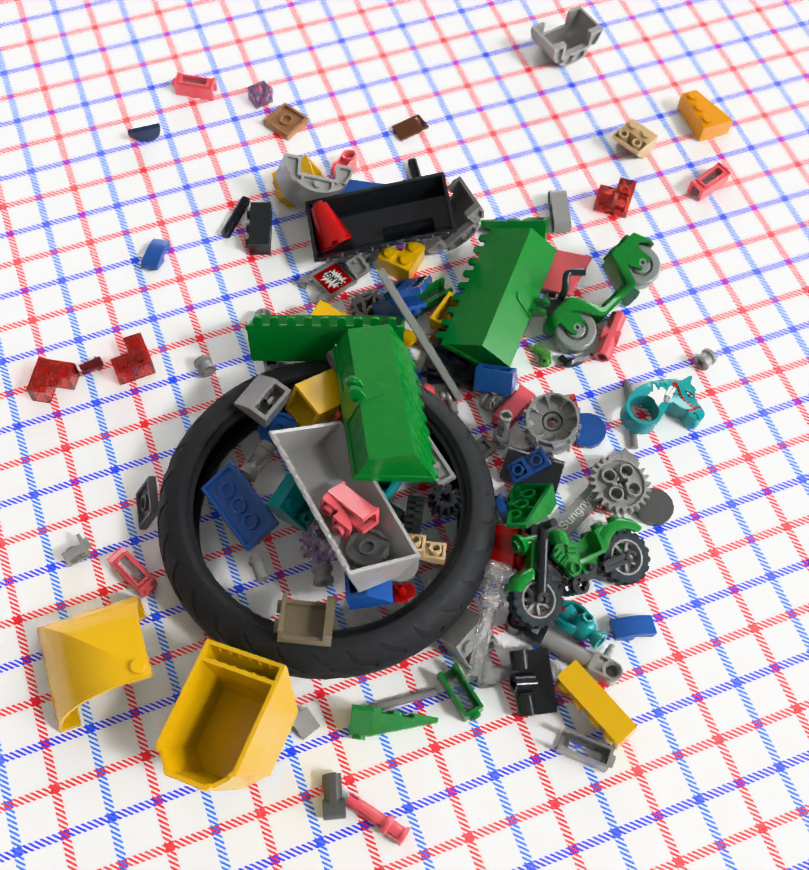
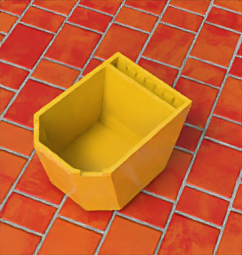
(228, 720)

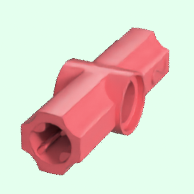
(610, 336)

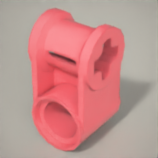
(346, 158)

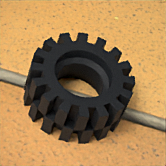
(414, 514)

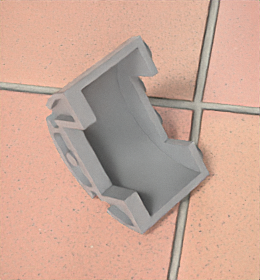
(570, 40)
(303, 187)
(467, 218)

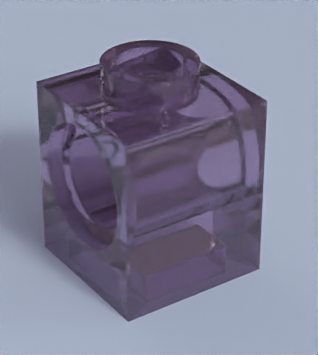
(260, 94)

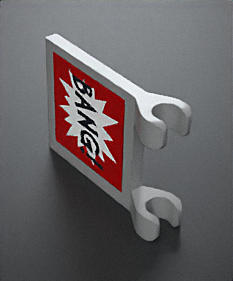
(330, 279)

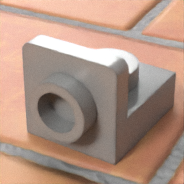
(358, 265)
(77, 553)

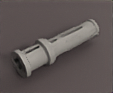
(503, 425)

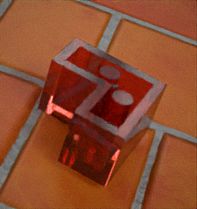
(615, 200)
(135, 363)
(48, 376)

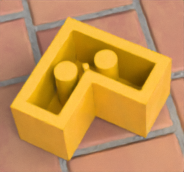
(401, 264)

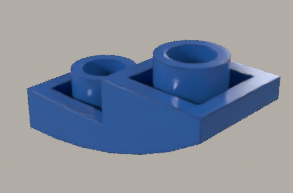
(154, 254)
(528, 465)
(632, 626)

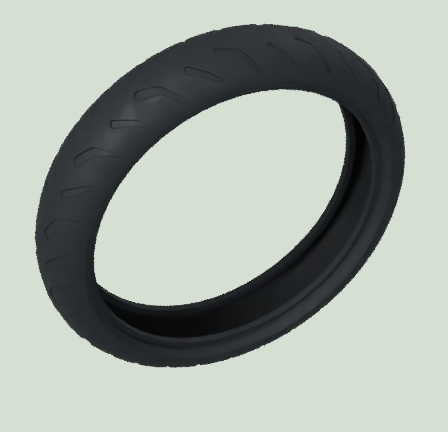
(354, 649)

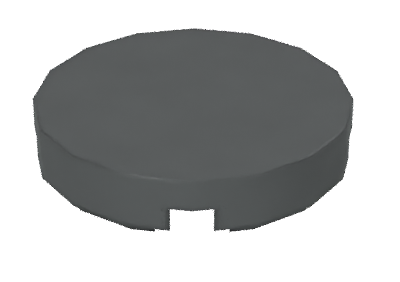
(657, 509)
(367, 548)

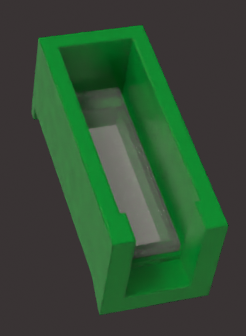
(433, 295)
(461, 693)

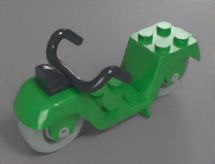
(629, 268)

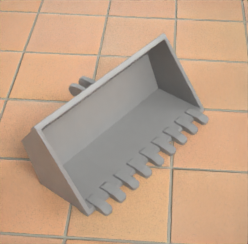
(320, 461)

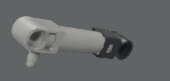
(593, 663)

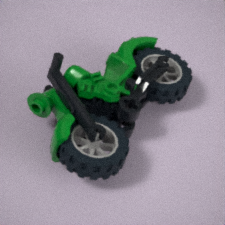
(557, 562)

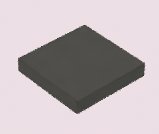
(147, 503)

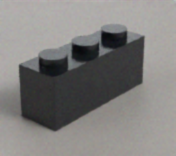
(259, 228)

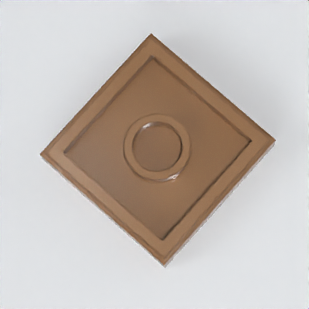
(286, 121)

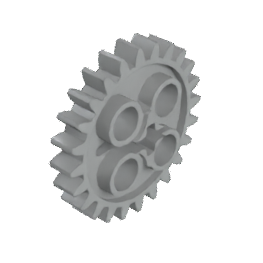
(619, 484)

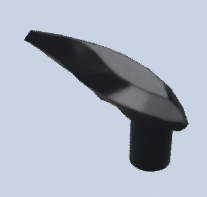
(569, 363)

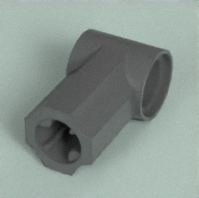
(333, 803)

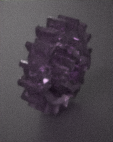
(319, 552)

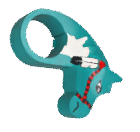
(663, 396)

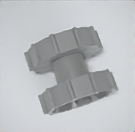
(555, 408)

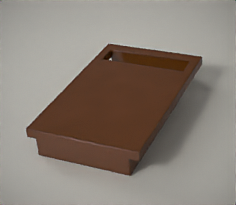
(409, 127)

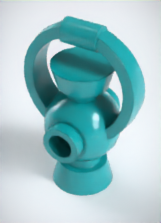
(581, 626)

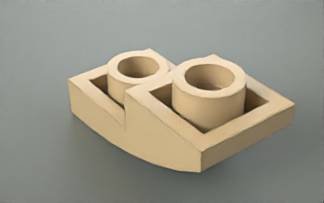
(430, 551)

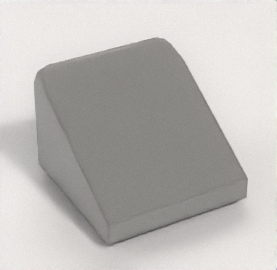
(305, 723)

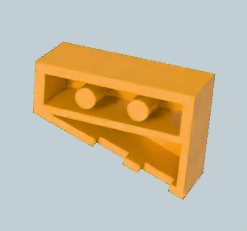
(703, 116)

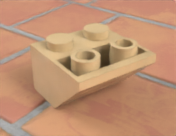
(636, 138)

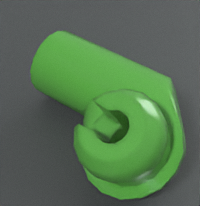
(544, 355)

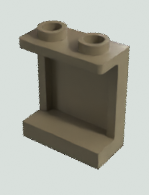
(305, 621)

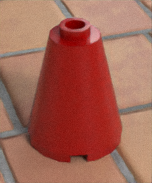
(328, 227)

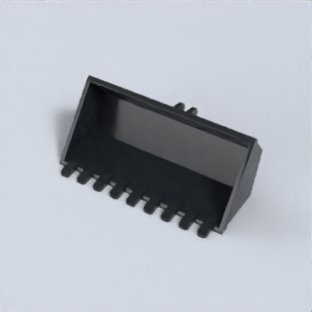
(386, 205)

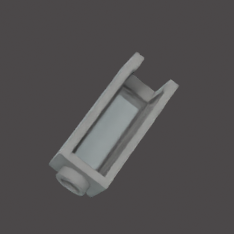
(586, 750)

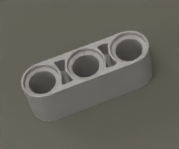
(559, 211)

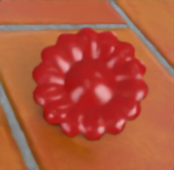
(403, 592)

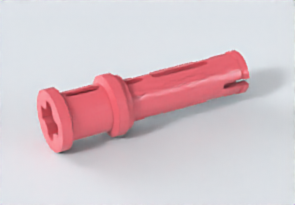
(385, 823)

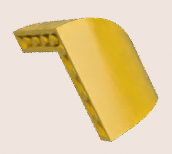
(93, 656)

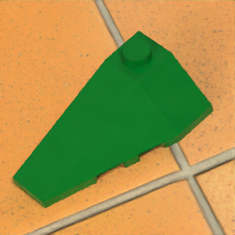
(538, 224)
(530, 504)
(372, 722)

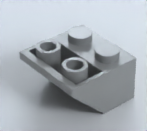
(263, 399)
(461, 637)

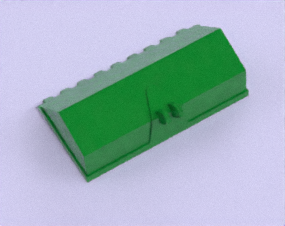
(498, 296)
(306, 335)
(382, 407)

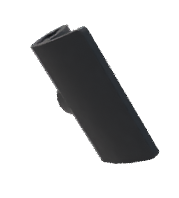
(548, 475)
(532, 682)

